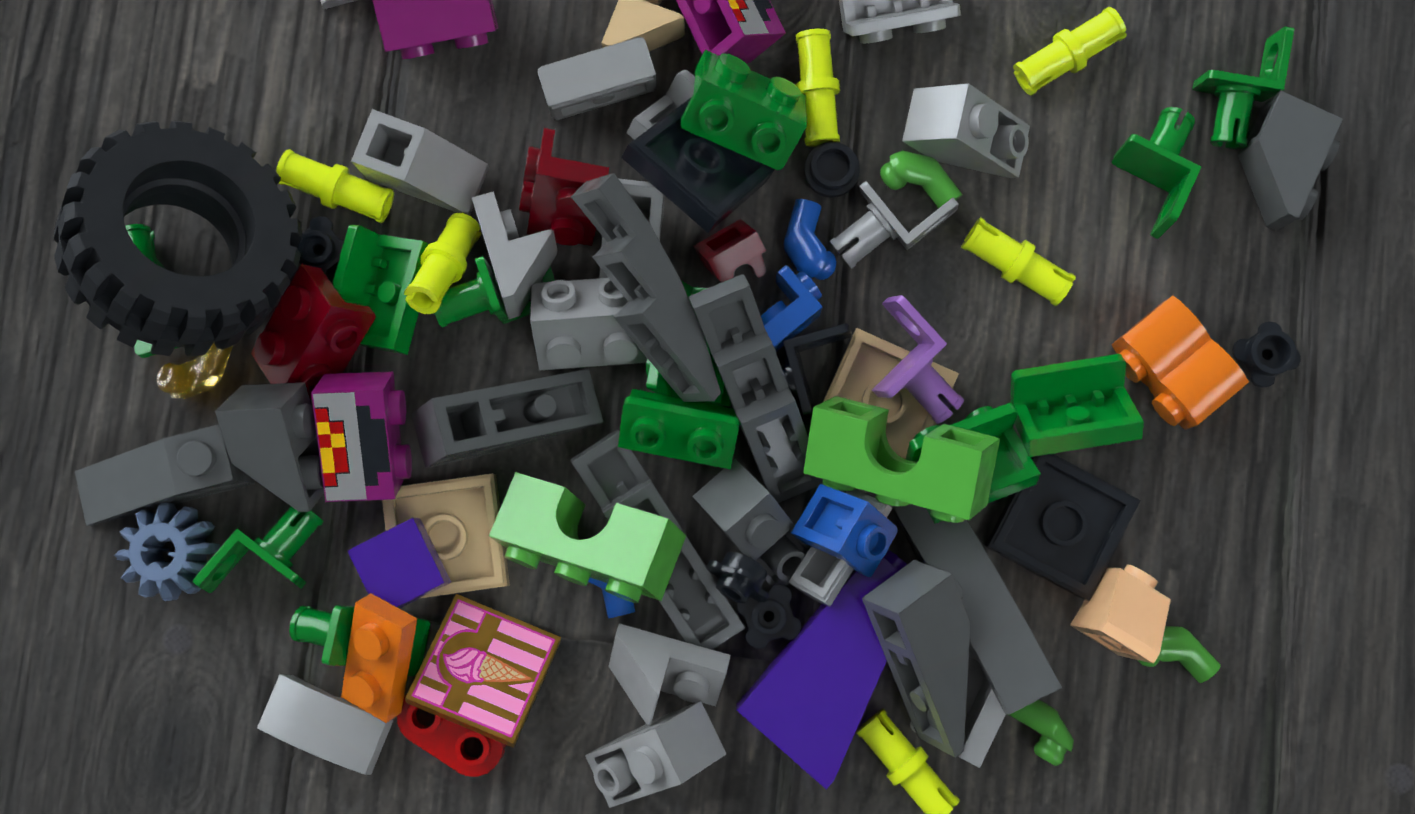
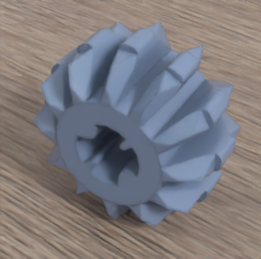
(148, 546)

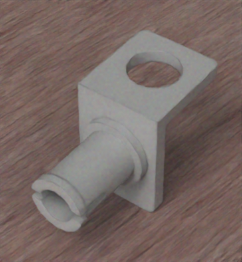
(881, 224)

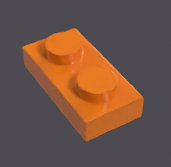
(378, 657)

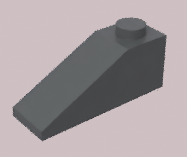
(504, 417)
(158, 473)
(927, 649)

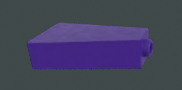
(822, 680)

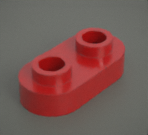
(446, 742)

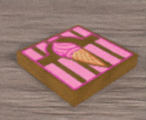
(483, 670)

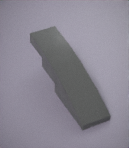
(657, 306)
(755, 385)
(691, 595)
(998, 630)

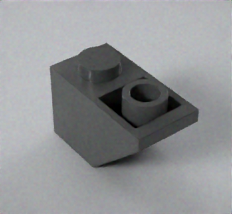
(1285, 154)
(274, 440)
(753, 522)

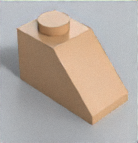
(1125, 614)

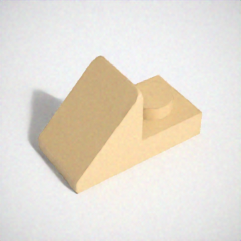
(644, 20)

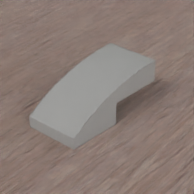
(323, 725)

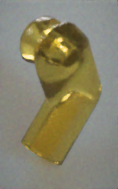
(195, 375)

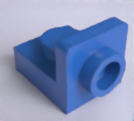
(785, 321)
(846, 529)

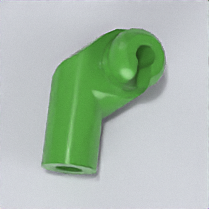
(922, 171)
(1182, 646)
(1054, 734)

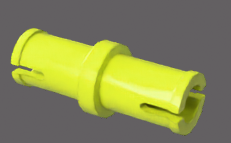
(1070, 50)
(818, 86)
(335, 186)
(1018, 261)
(443, 263)
(907, 765)

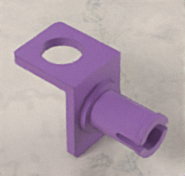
(915, 369)

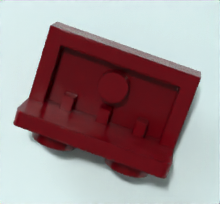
(548, 193)
(310, 332)

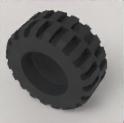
(188, 172)

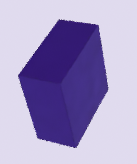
(400, 564)

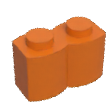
(1179, 364)

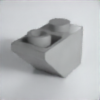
(966, 130)
(418, 163)
(656, 755)

